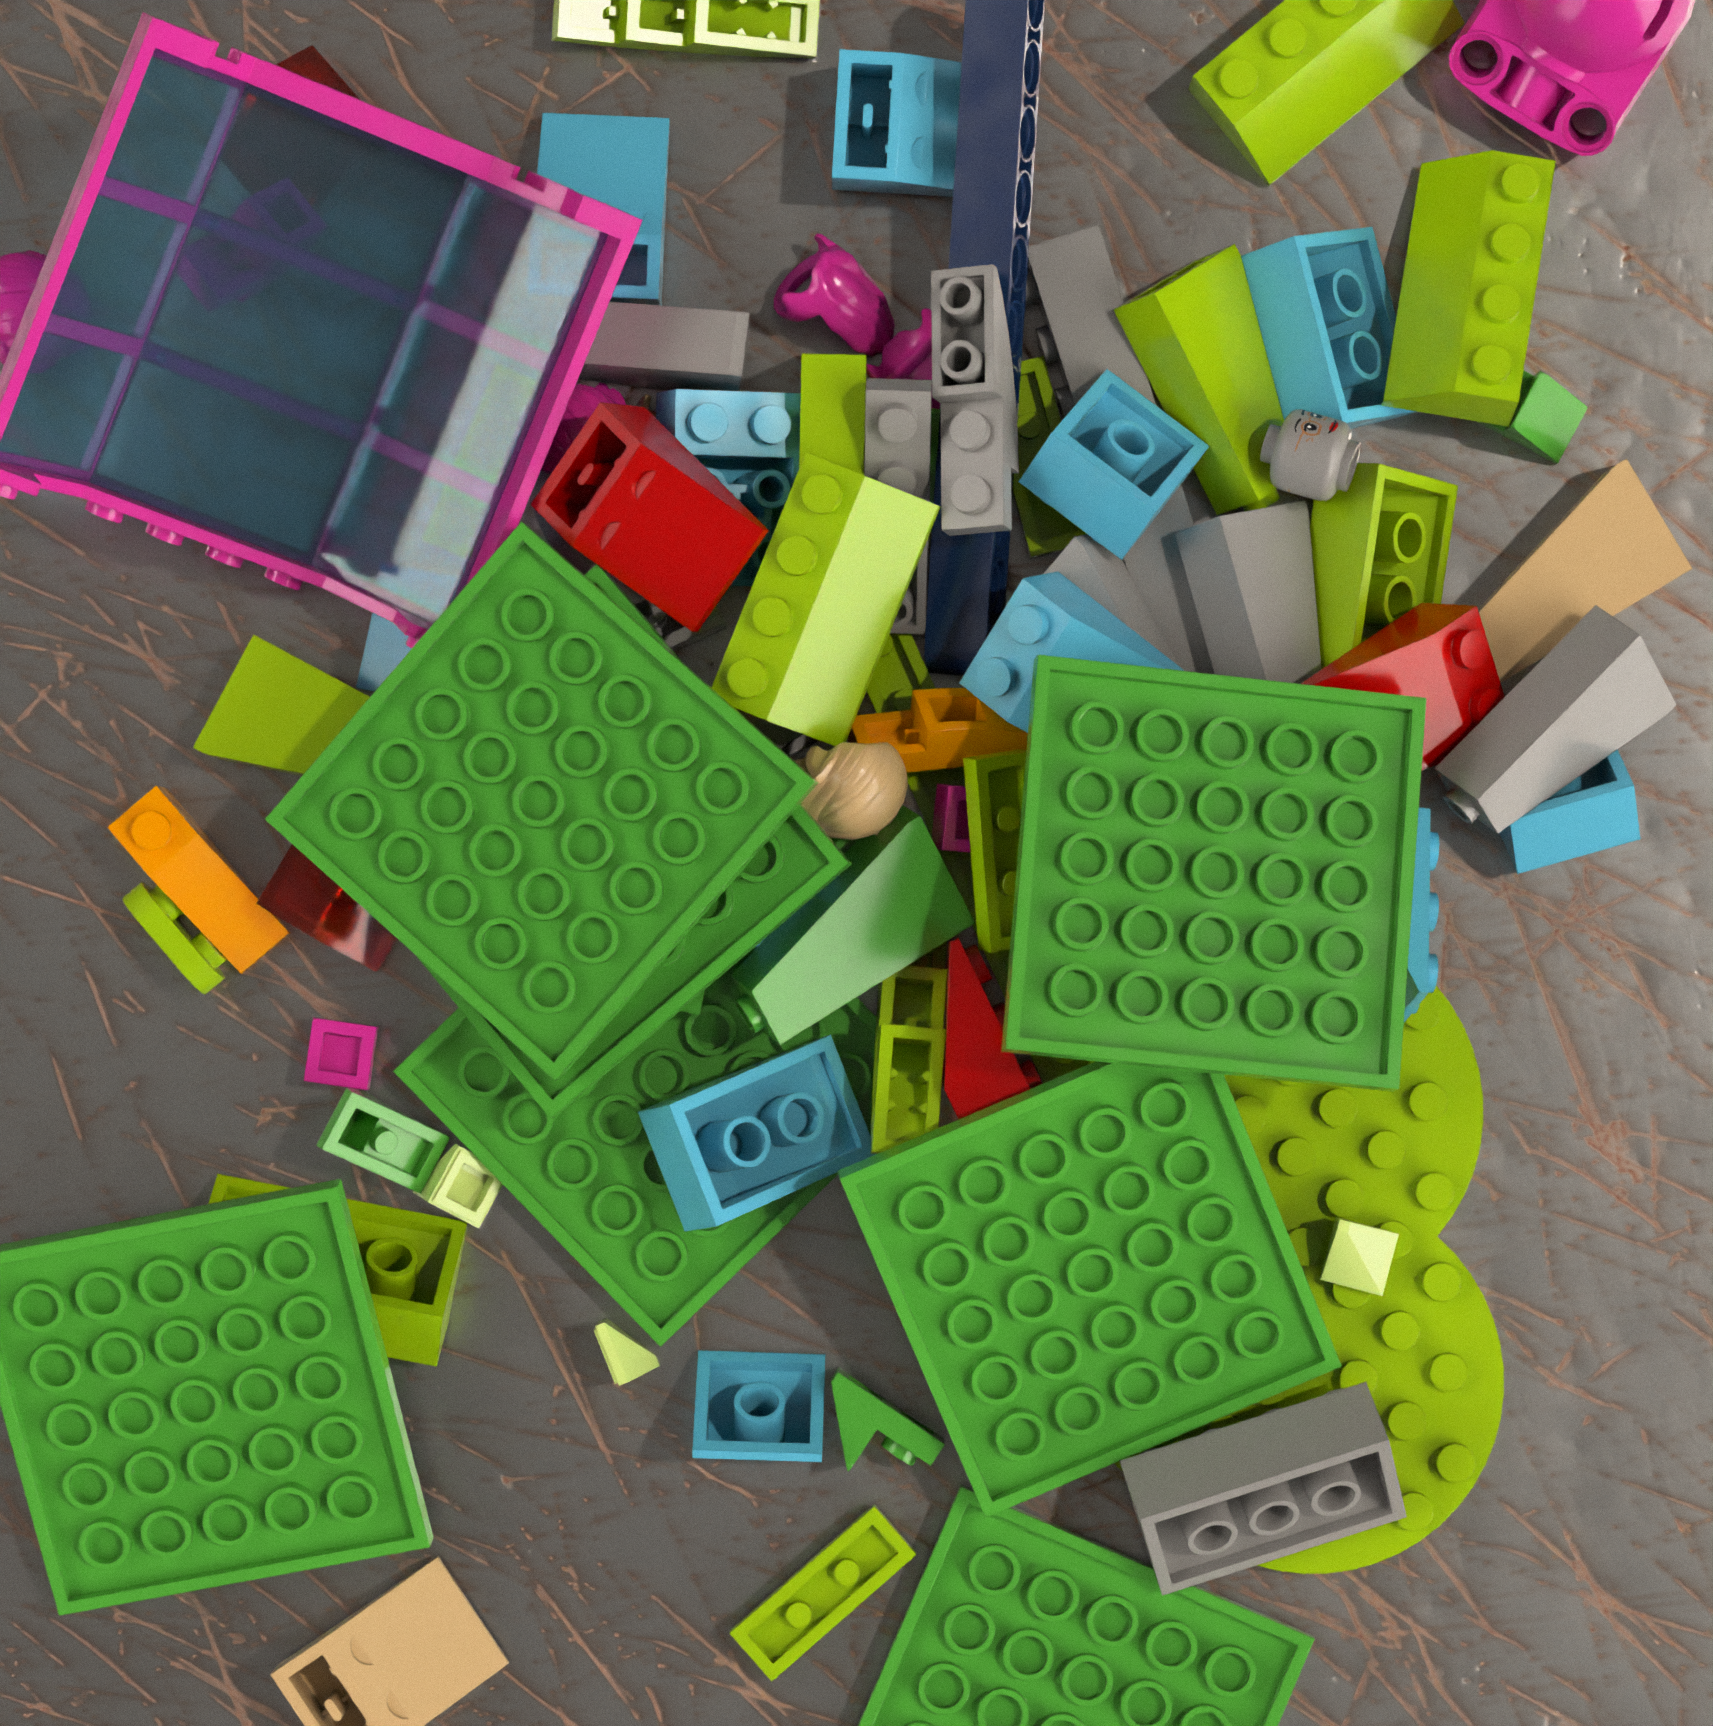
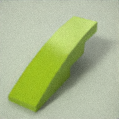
(693, 26)
(909, 1051)

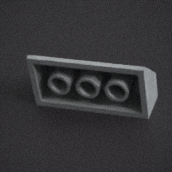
(1264, 1488)

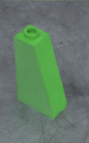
(853, 932)

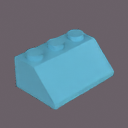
(1326, 323)

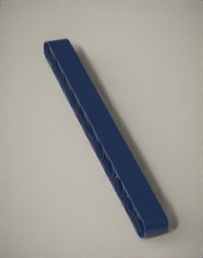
(987, 228)

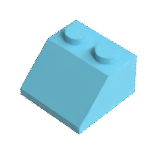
(1113, 463)
(1577, 820)

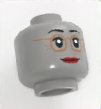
(1311, 455)

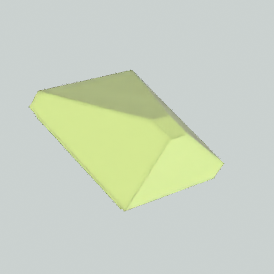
(461, 1186)
(1359, 1256)
(623, 1353)

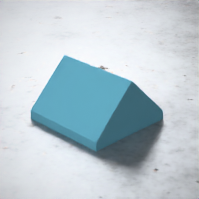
(759, 1406)

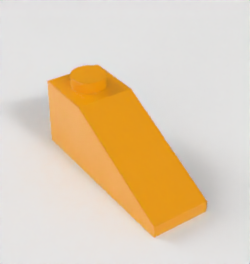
(198, 878)

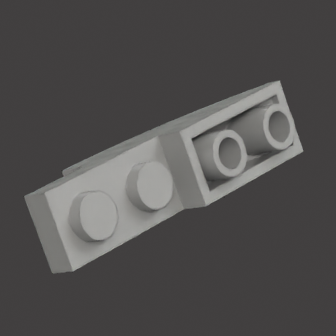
(976, 398)
(901, 457)

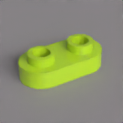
(191, 955)

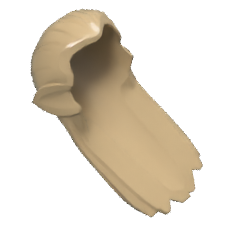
(857, 788)

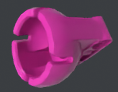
(1568, 59)

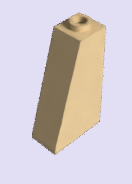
(1600, 554)

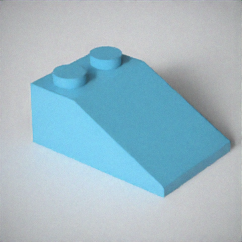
(1049, 619)
(757, 1134)

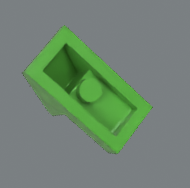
(1543, 417)
(383, 1139)
(865, 1411)

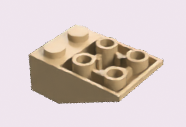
(393, 1658)

